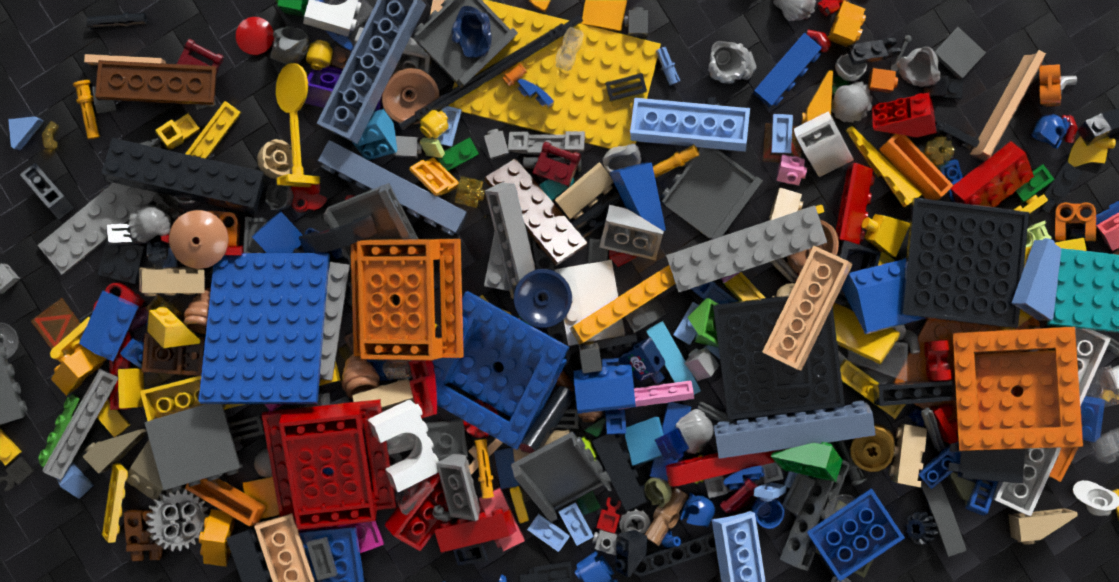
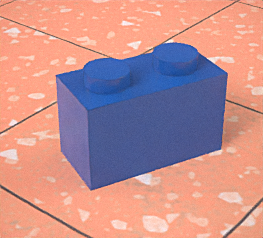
(1091, 418)

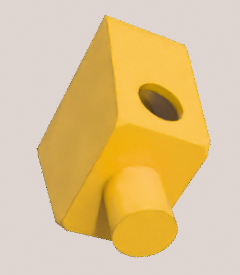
(885, 233)

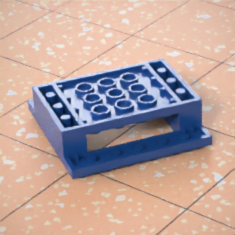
(521, 390)

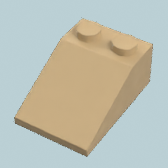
(1039, 524)

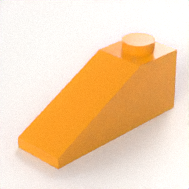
(821, 100)

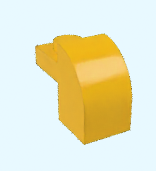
(174, 133)

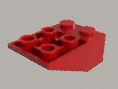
(905, 116)

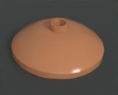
(402, 106)
(212, 238)
(799, 259)

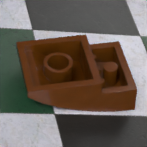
(172, 360)

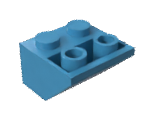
(378, 137)

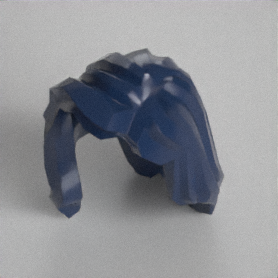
(472, 32)

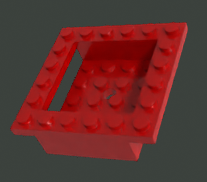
(321, 437)

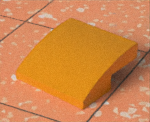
(604, 14)
(434, 176)
(264, 492)

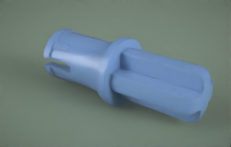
(667, 66)

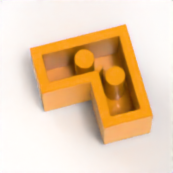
(847, 24)
(75, 369)
(213, 539)

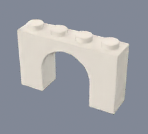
(332, 17)
(422, 460)

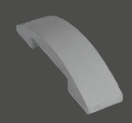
(532, 144)
(716, 487)

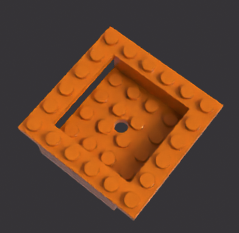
(406, 270)
(1050, 402)

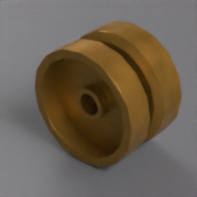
(873, 458)

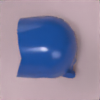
(1050, 129)
(698, 510)
(768, 513)

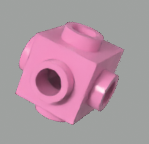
(791, 170)

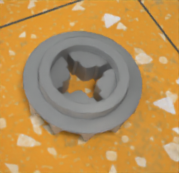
(642, 521)

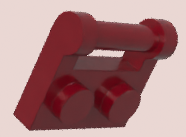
(186, 59)
(556, 170)
(740, 499)

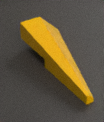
(901, 187)

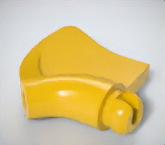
(1096, 152)

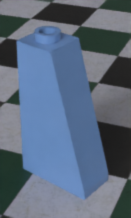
(1039, 280)

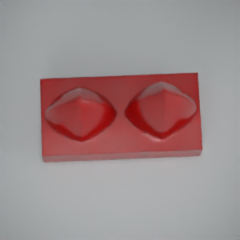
(948, 429)

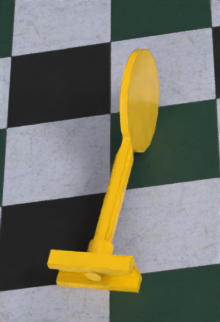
(291, 95)

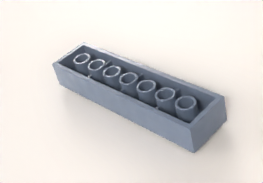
(370, 67)
(415, 199)
(793, 430)

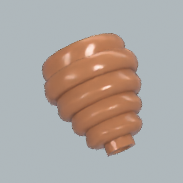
(197, 312)
(359, 376)

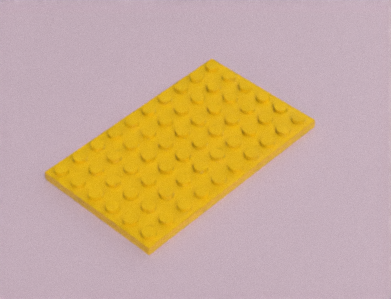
(578, 94)

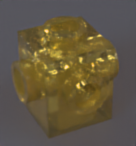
(933, 153)
(469, 192)

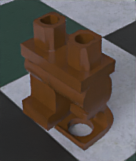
(138, 537)

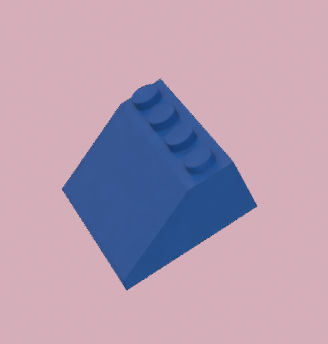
(877, 296)
(855, 535)

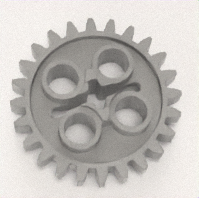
(160, 522)

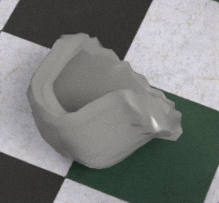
(796, 9)
(728, 61)
(920, 67)
(852, 102)
(621, 157)
(149, 222)
(696, 430)

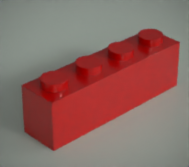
(469, 532)

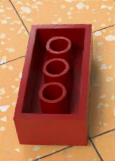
(994, 178)

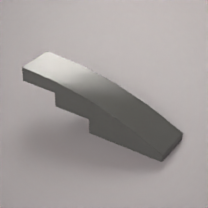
(944, 518)

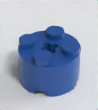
(594, 569)

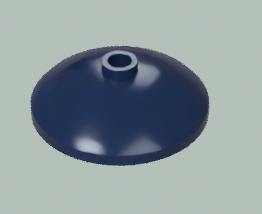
(557, 298)

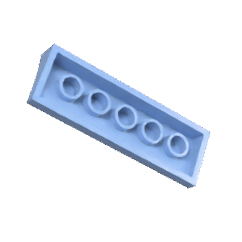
(689, 124)
(738, 548)

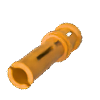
(85, 100)

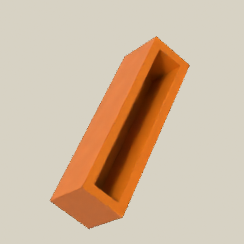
(916, 167)
(229, 500)

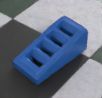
(987, 502)

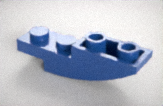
(937, 468)

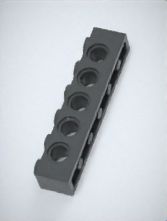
(798, 535)

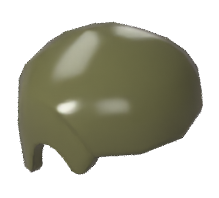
(658, 491)

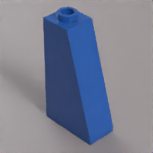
(639, 192)

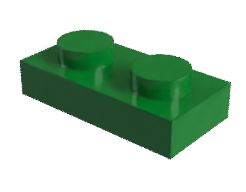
(458, 154)
(1040, 180)

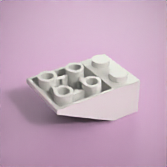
(823, 144)

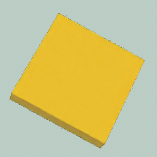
(129, 387)

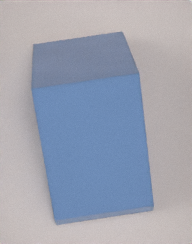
(22, 130)
(75, 481)

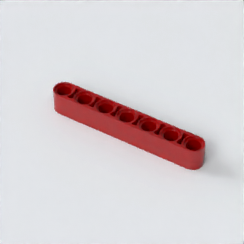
(711, 466)

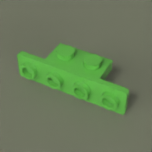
(61, 423)

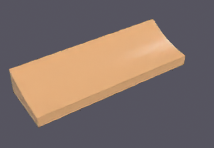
(1007, 105)
(807, 308)
(284, 550)

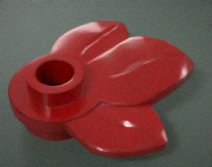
(311, 198)

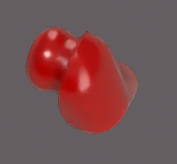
(821, 38)
(1072, 130)

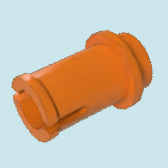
(514, 75)

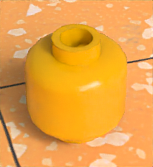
(319, 54)
(434, 124)

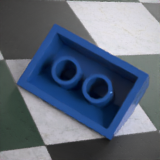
(108, 325)
(604, 389)

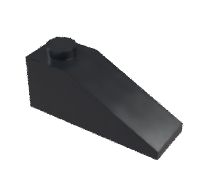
(1099, 127)
(46, 191)

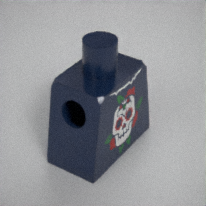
(645, 360)

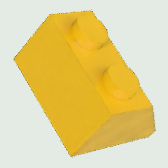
(169, 329)

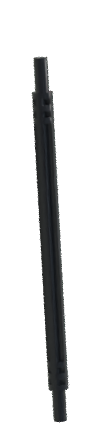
(492, 71)

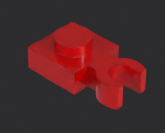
(608, 518)

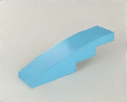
(673, 359)

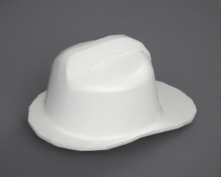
(1097, 499)

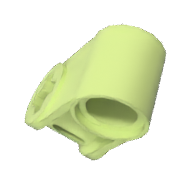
(1036, 232)

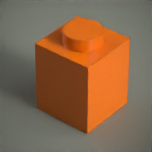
(882, 80)

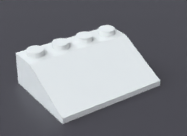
(591, 289)

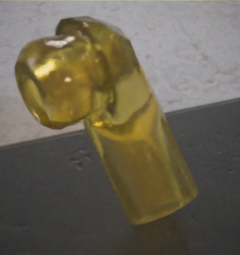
(47, 135)

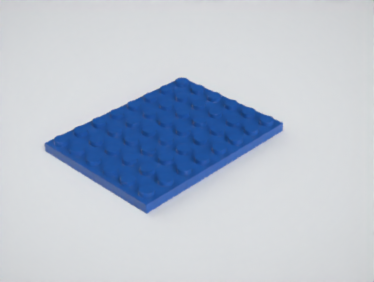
(265, 329)

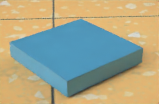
(641, 441)

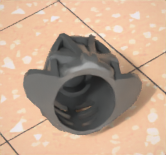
(290, 45)

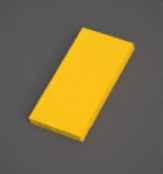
(852, 336)

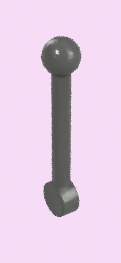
(907, 38)

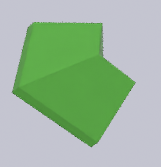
(704, 323)

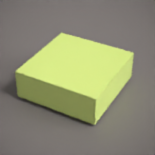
(432, 147)

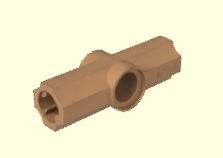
(666, 517)

